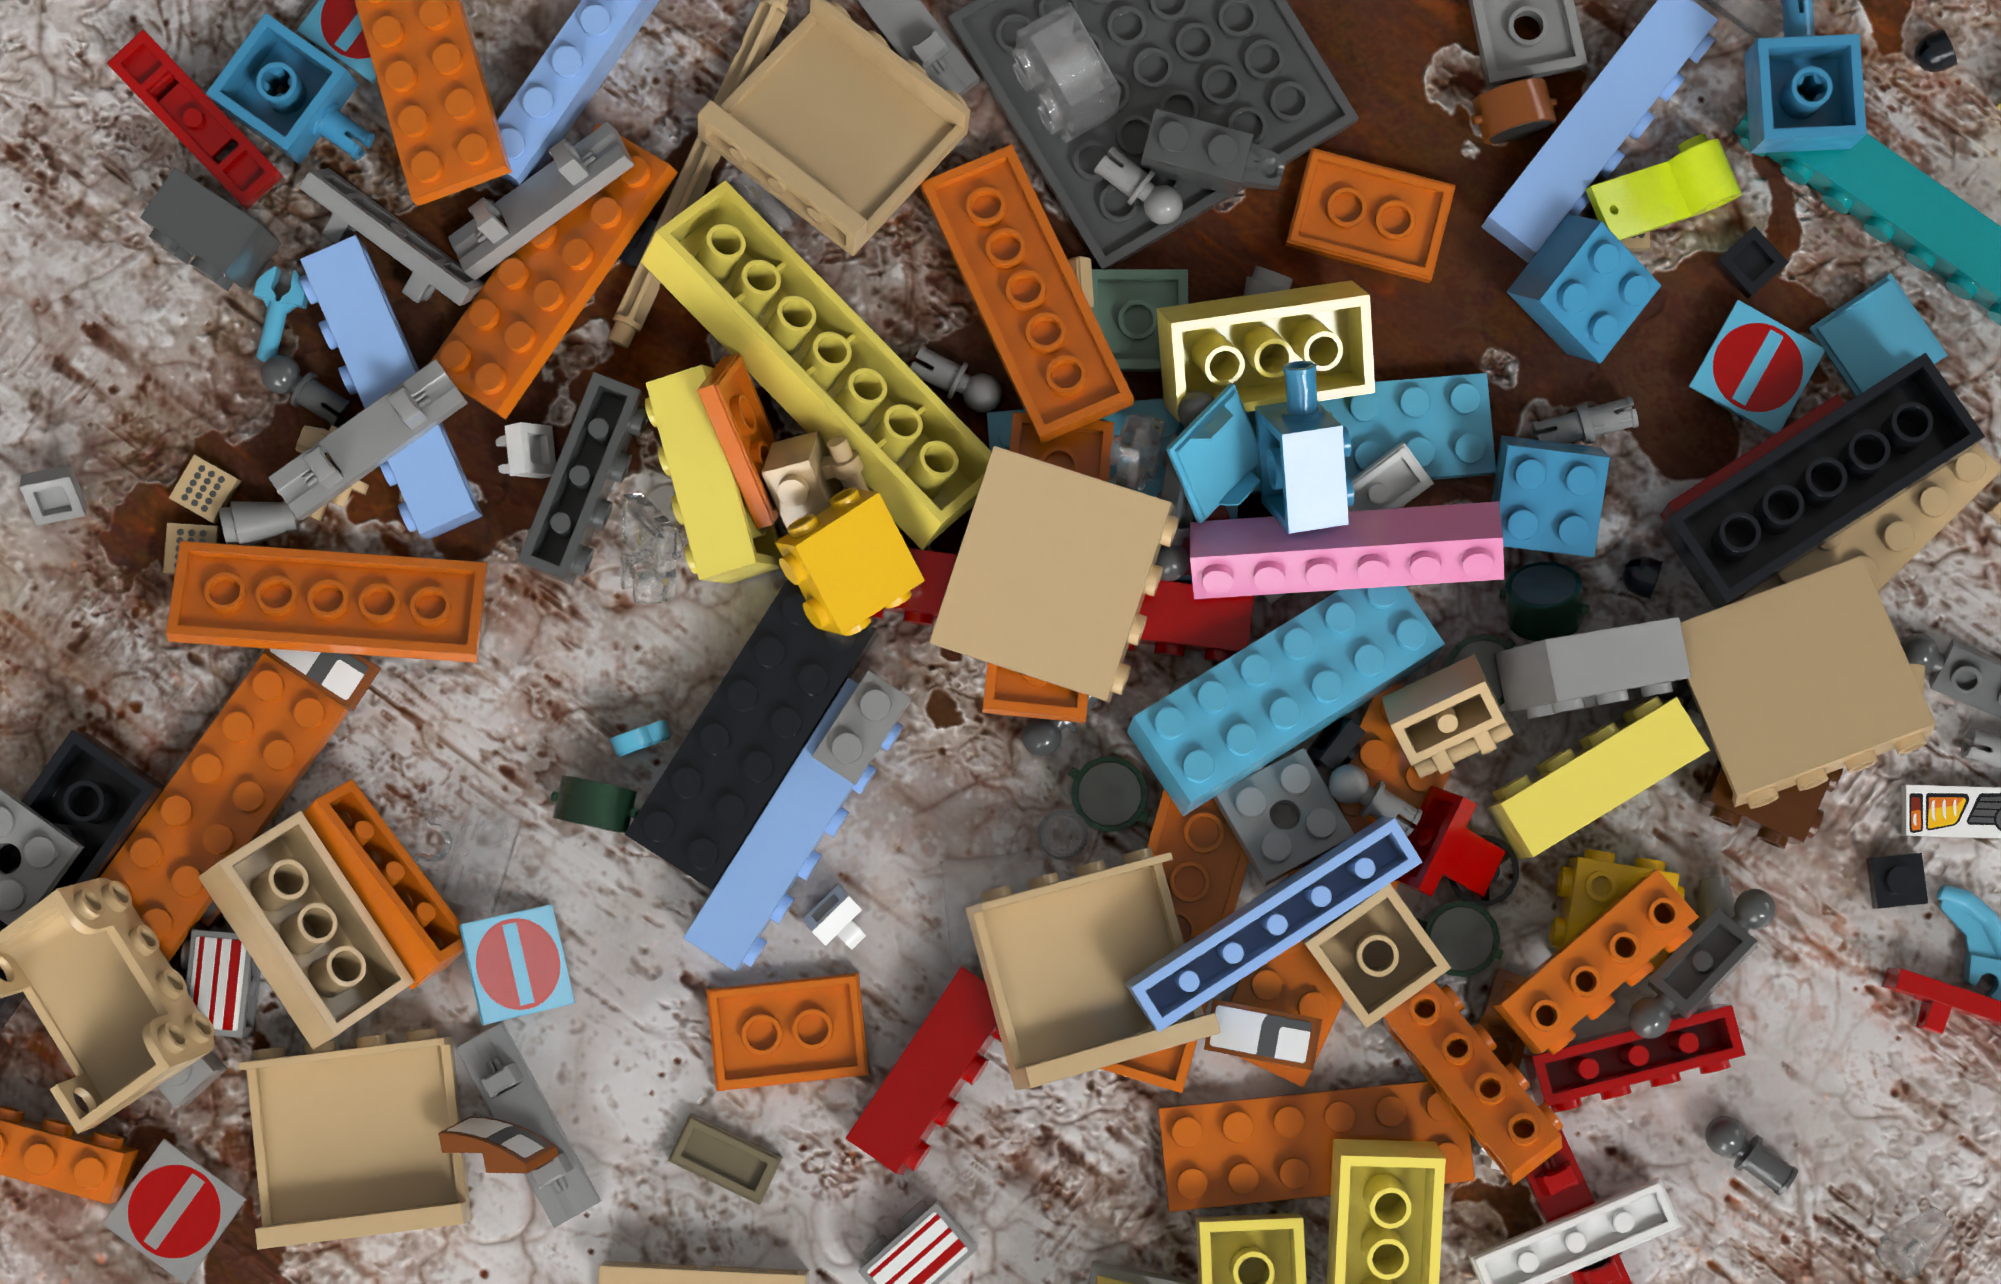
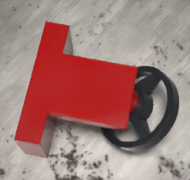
(1456, 851)

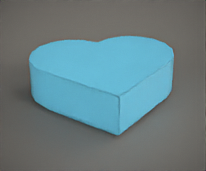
(640, 738)

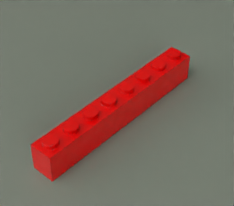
(1172, 623)

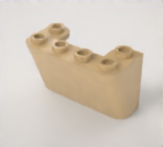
(102, 997)

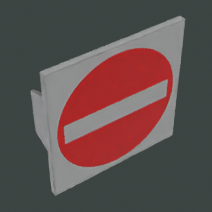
(174, 1211)

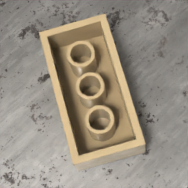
(306, 929)

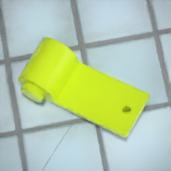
(1666, 192)

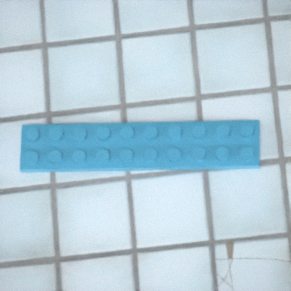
(1437, 418)

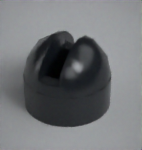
(1935, 52)
(1641, 575)

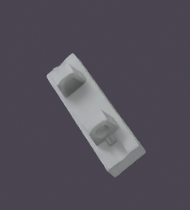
(918, 37)
(540, 200)
(357, 212)
(368, 440)
(498, 1064)

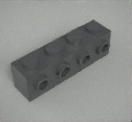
(583, 479)

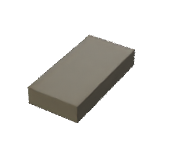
(725, 1158)

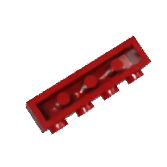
(1622, 1058)
(929, 1076)

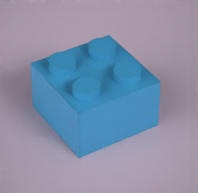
(1584, 288)
(1550, 494)

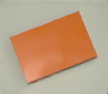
(1370, 215)
(742, 432)
(787, 1031)

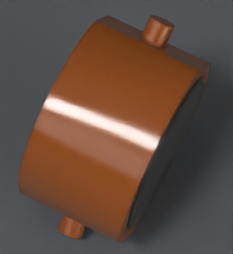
(1514, 111)

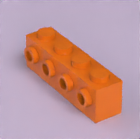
(387, 882)
(1596, 962)
(1474, 1081)
(64, 1160)

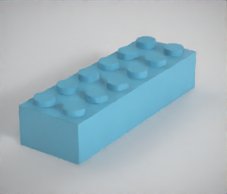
(1282, 690)

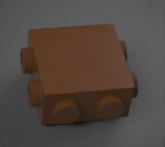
(1779, 822)

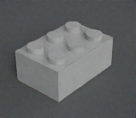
(1593, 668)

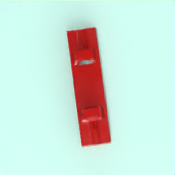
(194, 119)
(1940, 998)
(1561, 1191)

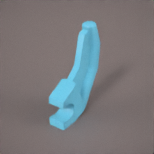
(1981, 934)

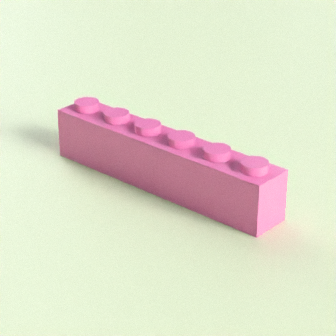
(1369, 552)

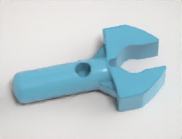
(277, 309)

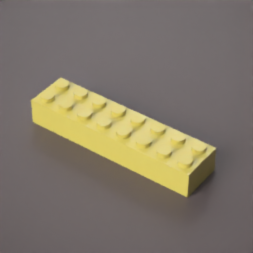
(819, 359)

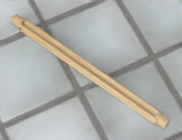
(697, 167)

